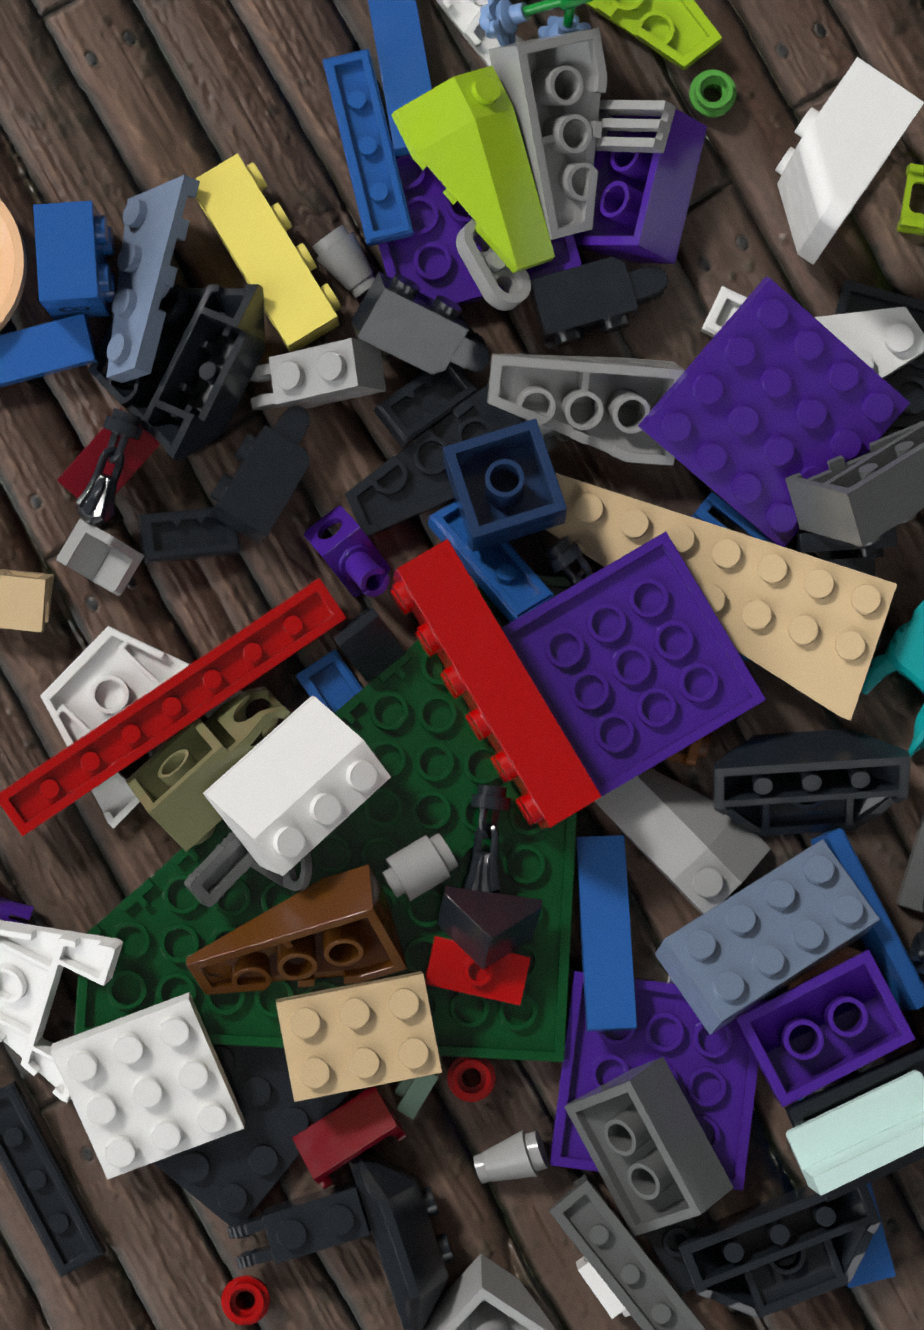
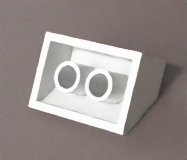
(296, 786)

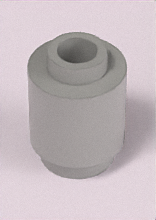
(419, 867)

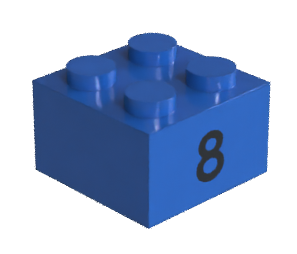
(72, 259)

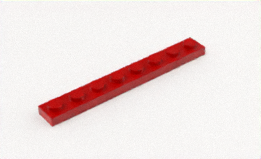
(170, 706)

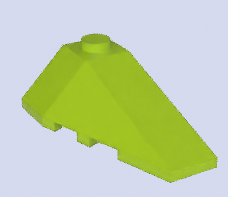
(477, 152)

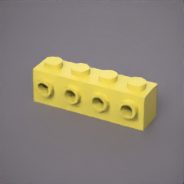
(265, 254)

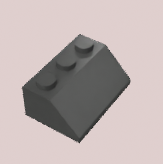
(649, 1148)

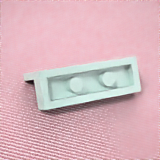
(861, 1134)

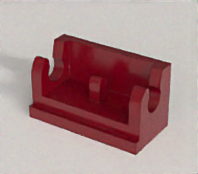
(80, 471)
(347, 1134)

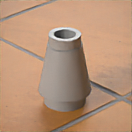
(345, 260)
(512, 1158)

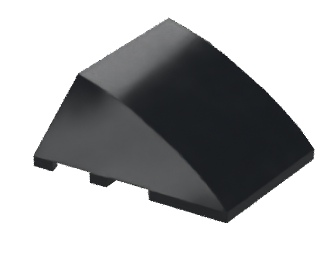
(199, 368)

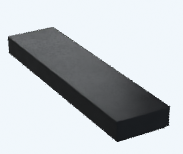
(44, 1186)

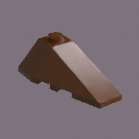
(321, 932)

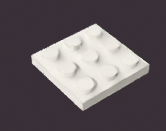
(148, 1085)

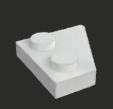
(879, 337)

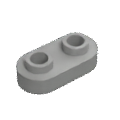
(490, 271)

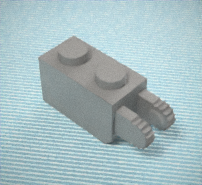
(321, 375)

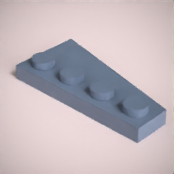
(145, 275)

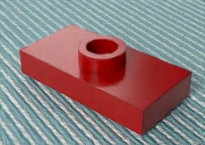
(456, 971)

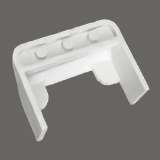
(841, 154)

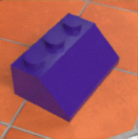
(644, 195)
(825, 1028)

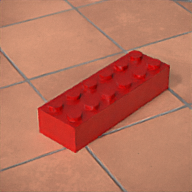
(494, 686)

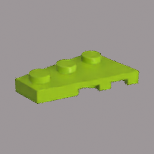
(668, 27)

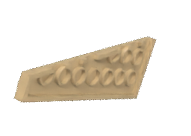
(778, 606)

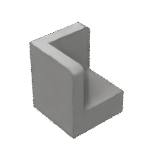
(100, 557)

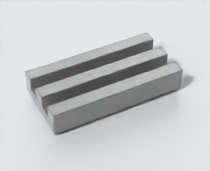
(635, 108)

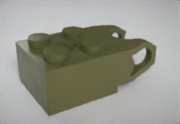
(194, 759)

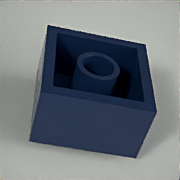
(504, 485)

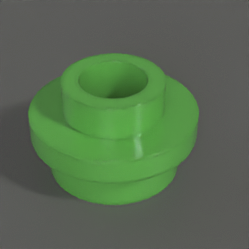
(712, 79)

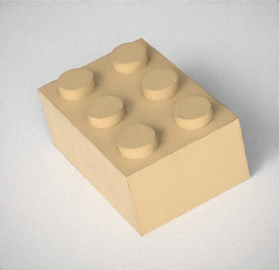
(358, 1036)

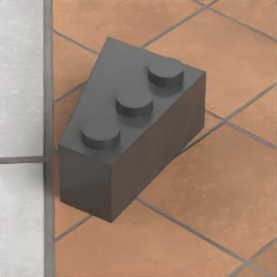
(866, 494)

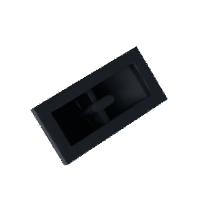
(369, 644)
(488, 922)

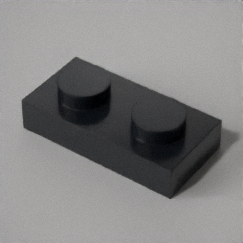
(826, 547)

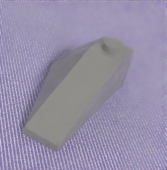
(557, 102)
(587, 398)
(684, 837)
(487, 1300)

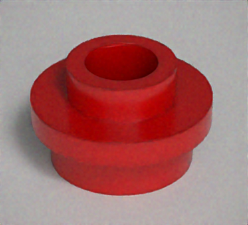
(467, 1092)
(238, 1313)

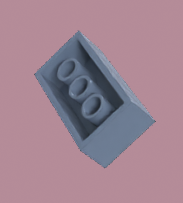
(766, 936)

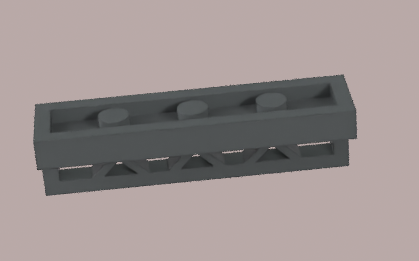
(622, 1260)

